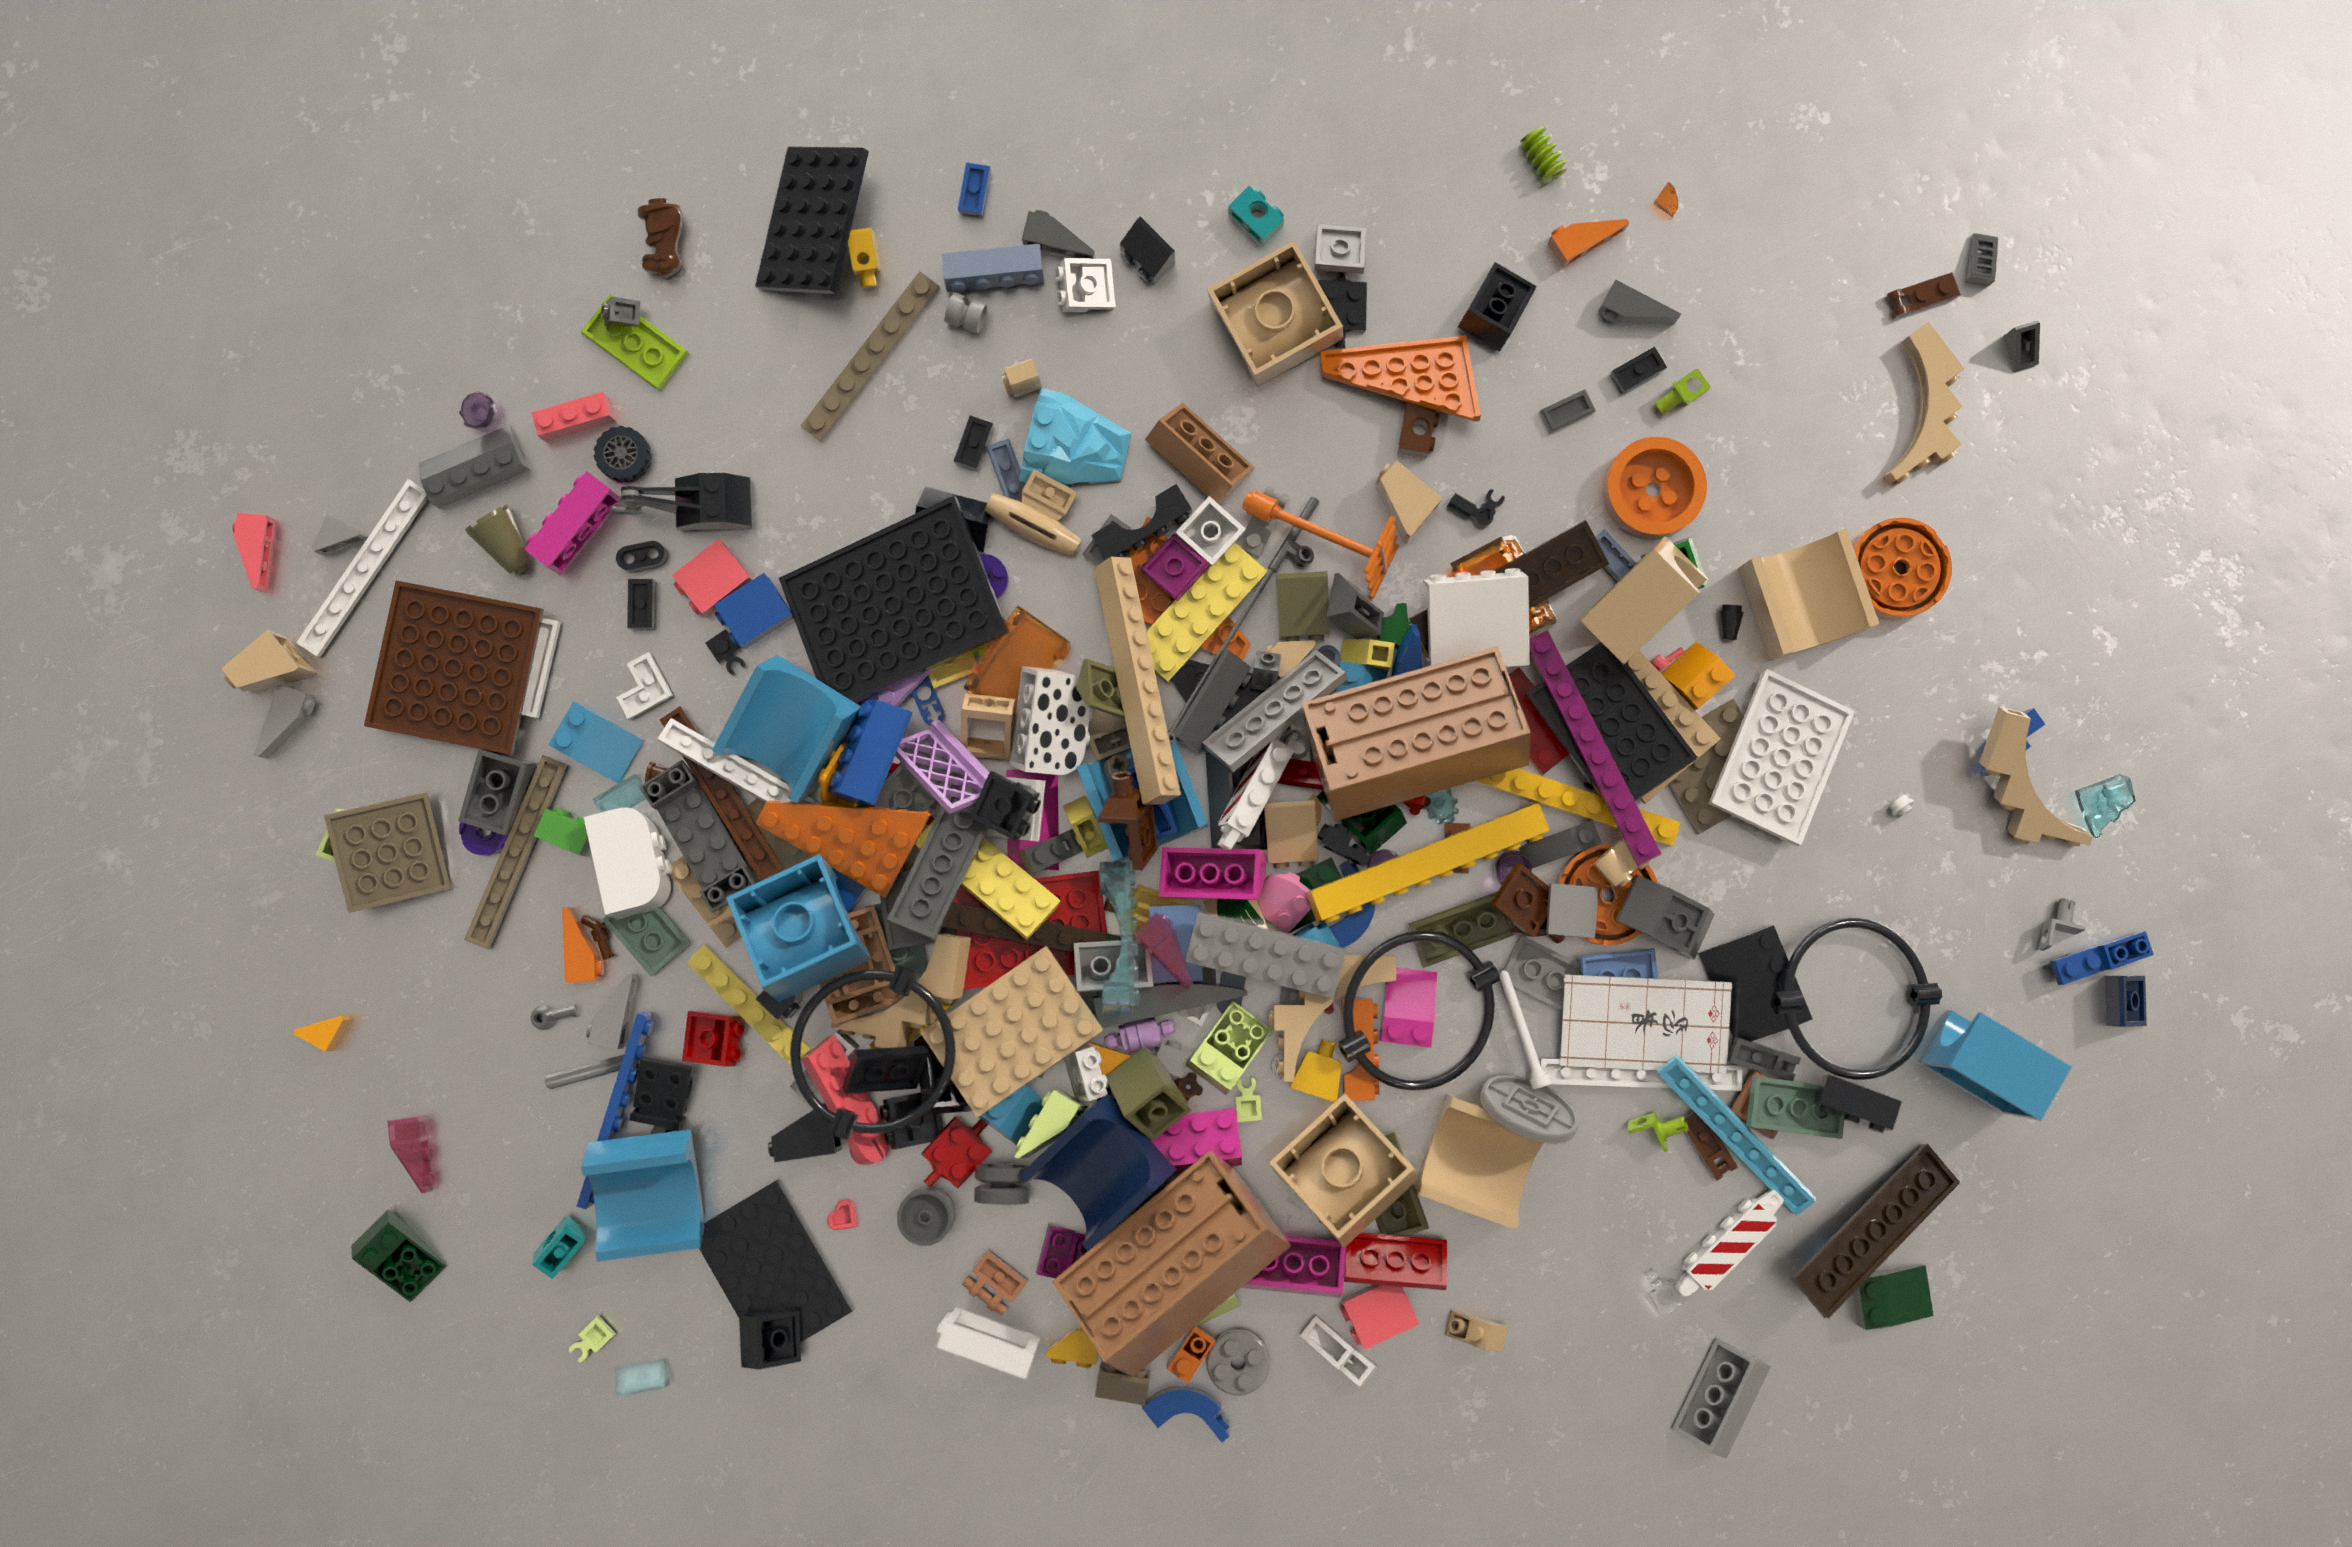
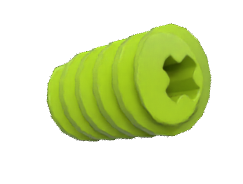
(1543, 155)

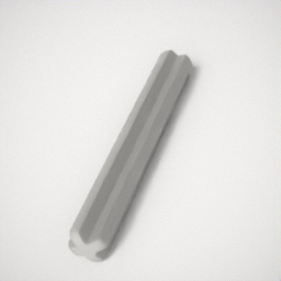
(584, 1072)

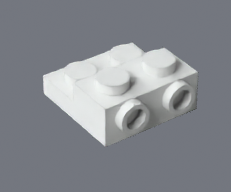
(1085, 284)
(1085, 1073)

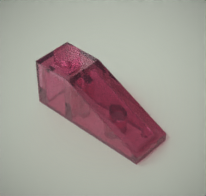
(1162, 943)

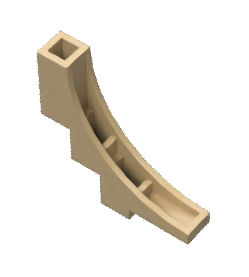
(1936, 372)
(2006, 758)
(942, 977)
(1297, 1019)

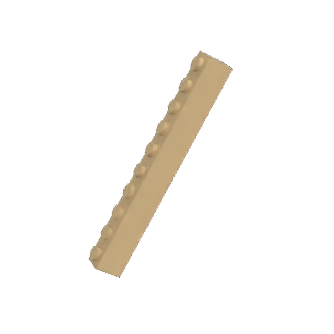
(1137, 681)

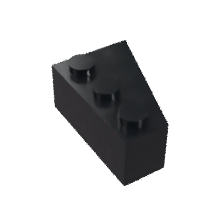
(952, 1099)
(1857, 1104)

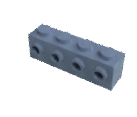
(992, 268)

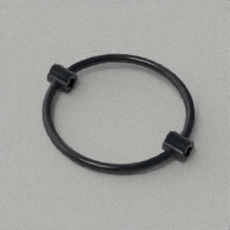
(1480, 977)
(1791, 1002)
(844, 1121)

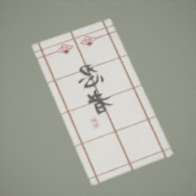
(1645, 1023)

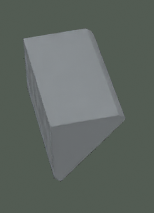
(1097, 961)

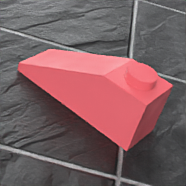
(254, 541)

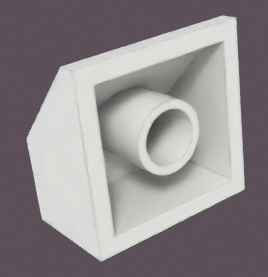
(1210, 531)

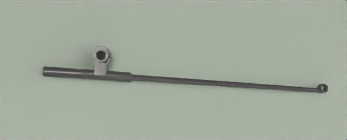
(1288, 547)

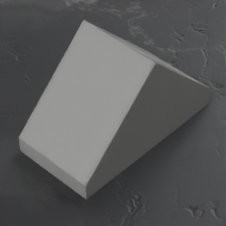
(335, 536)

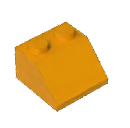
(1697, 675)

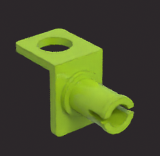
(1681, 393)
(1662, 1130)

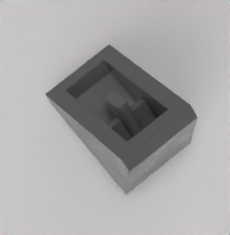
(2023, 345)

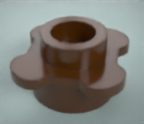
(1190, 1080)

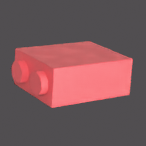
(710, 578)
(1378, 1314)

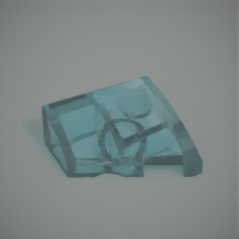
(2105, 802)

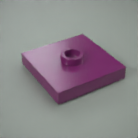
(1175, 567)

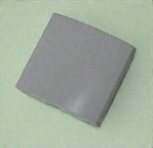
(1572, 910)

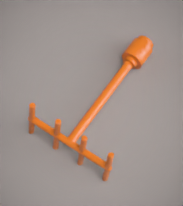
(1380, 557)

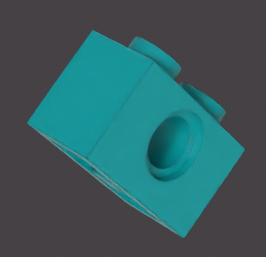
(1260, 229)
(559, 1247)

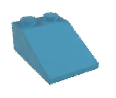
(596, 742)

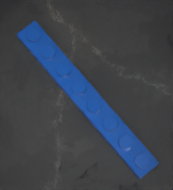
(620, 1097)

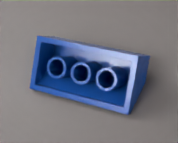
(869, 752)

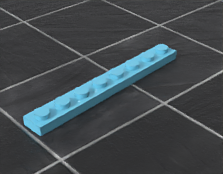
(1736, 1134)

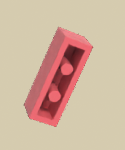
(573, 416)

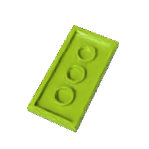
(639, 348)

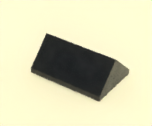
(973, 510)

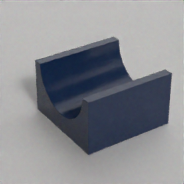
(1102, 1167)

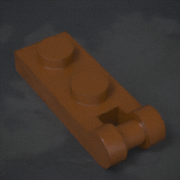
(1924, 294)
(1709, 1146)

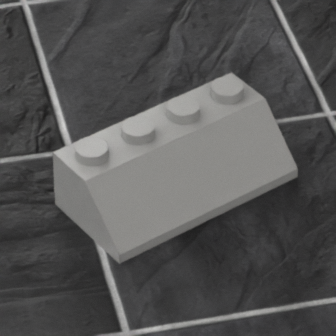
(1721, 1398)

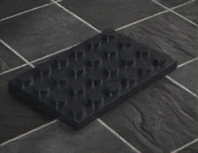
(812, 219)
(1628, 718)
(772, 1262)

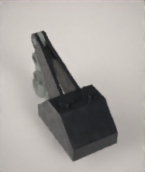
(700, 501)

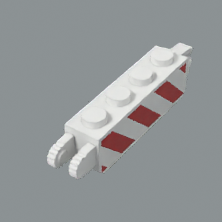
(1254, 790)
(1730, 1244)

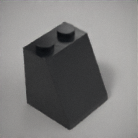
(804, 1139)

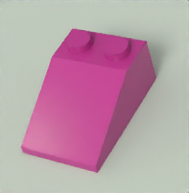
(1409, 1008)

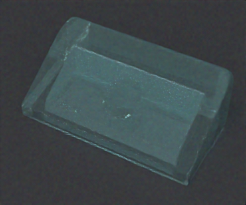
(622, 795)
(641, 1377)

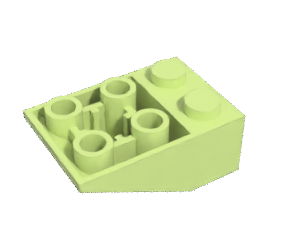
(1229, 1048)
(1055, 1118)

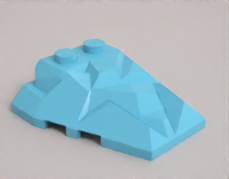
(1073, 442)

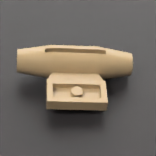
(1038, 513)

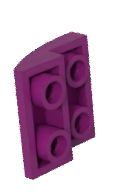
(1060, 1250)

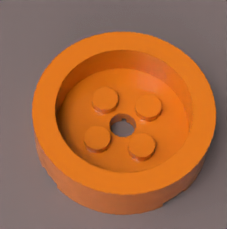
(1672, 470)
(1926, 563)
(1581, 872)

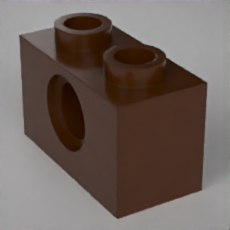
(1409, 441)

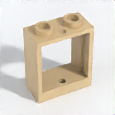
(1001, 710)

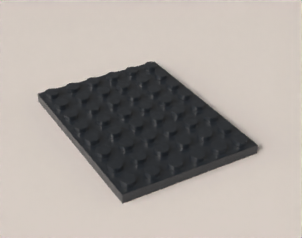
(894, 603)

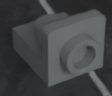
(621, 312)
(1265, 670)

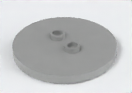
(1529, 1112)

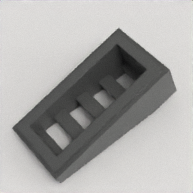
(1973, 275)

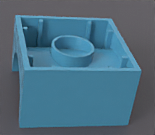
(788, 724)
(1186, 806)
(797, 928)
(1995, 1065)
(645, 1194)

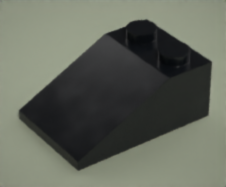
(1497, 306)

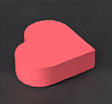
(843, 1216)

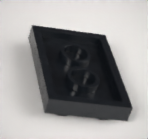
(885, 1069)

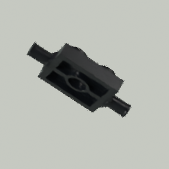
(1348, 302)

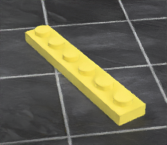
(743, 1001)

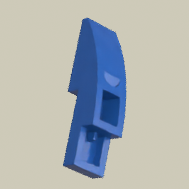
(2101, 957)

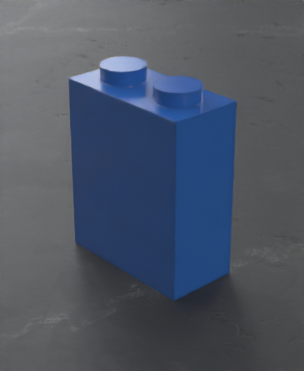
(753, 611)

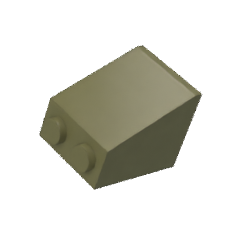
(1302, 606)
(1147, 1094)

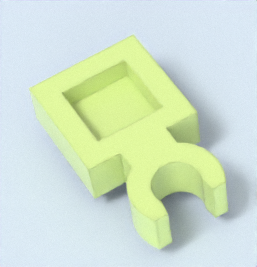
(1248, 1105)
(593, 1338)

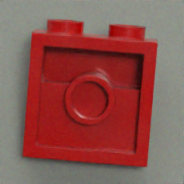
(712, 1038)

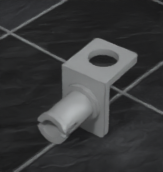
(2062, 923)

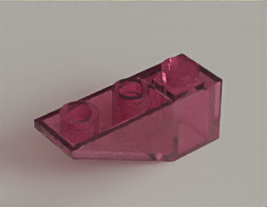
(410, 1144)

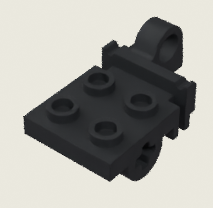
(661, 1094)

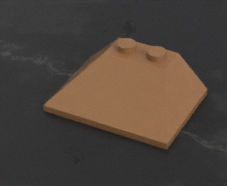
(865, 995)

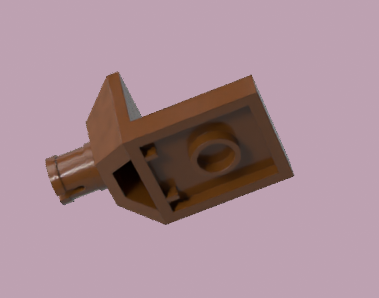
(1127, 807)
(1525, 903)

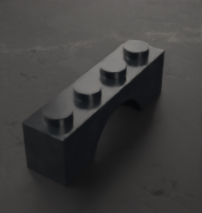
(1170, 509)

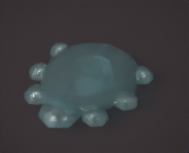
(1442, 806)

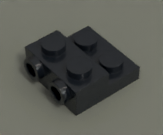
(1006, 806)
(1337, 841)
(917, 1133)

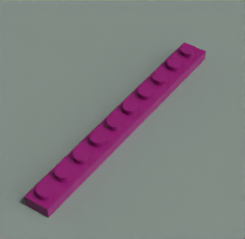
(1593, 748)

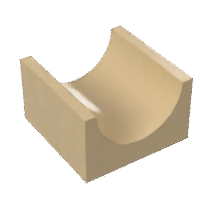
(1276, 313)
(1808, 596)
(1644, 600)
(1476, 1163)
(1344, 1170)

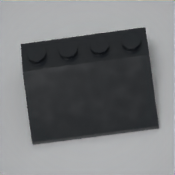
(1756, 970)

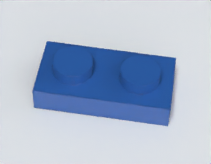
(974, 189)

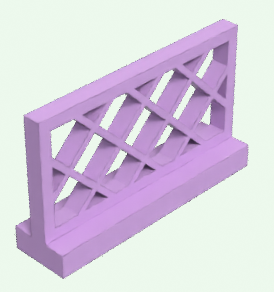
(957, 759)

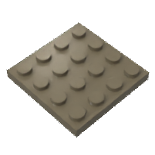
(1696, 784)
(387, 851)

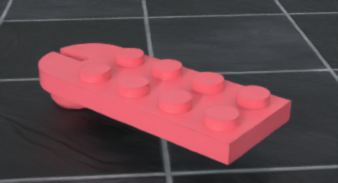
(828, 1069)

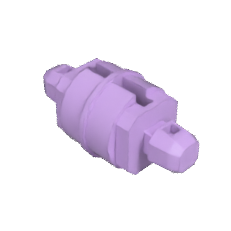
(1138, 1034)

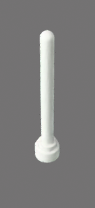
(1538, 1076)

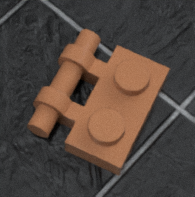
(998, 1276)

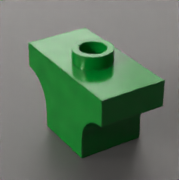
(1395, 626)

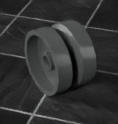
(1002, 1188)
(941, 1213)

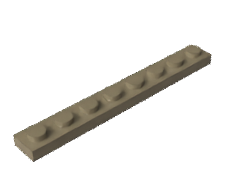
(870, 356)
(515, 853)

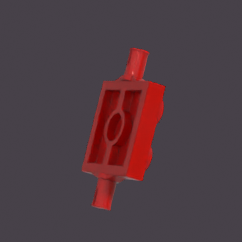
(956, 1152)

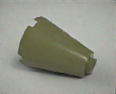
(501, 539)

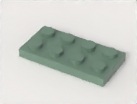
(1790, 1108)

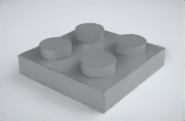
(1340, 249)

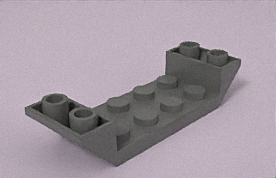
(699, 834)

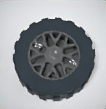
(622, 454)

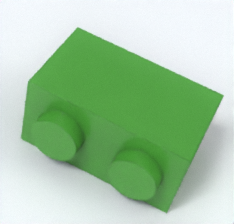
(563, 831)

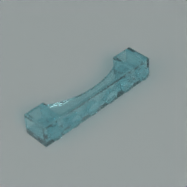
(1119, 990)

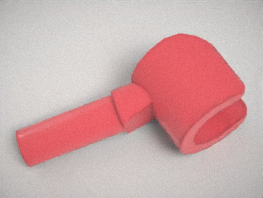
(1661, 662)

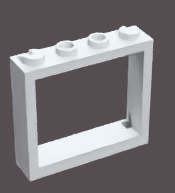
(987, 1342)

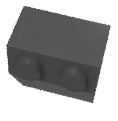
(495, 791)

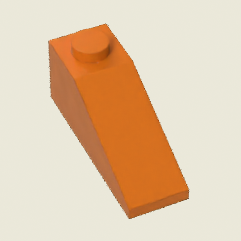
(1581, 238)
(580, 955)

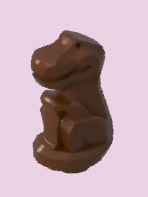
(663, 228)

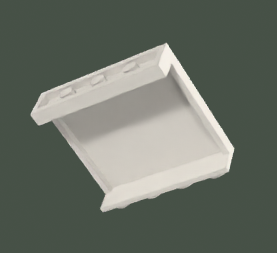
(1477, 615)

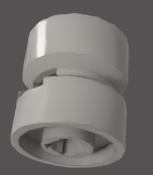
(965, 312)

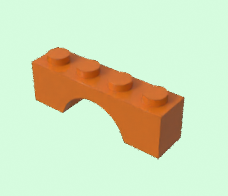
(1357, 1082)

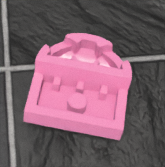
(1284, 900)

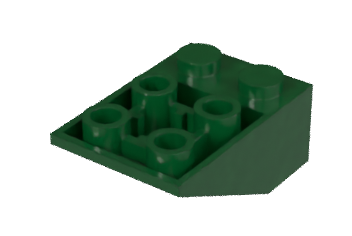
(397, 1256)

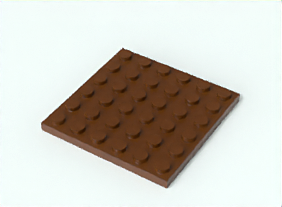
(454, 667)

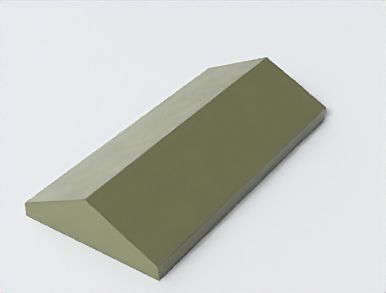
(1100, 688)
(1470, 923)
(1406, 1213)

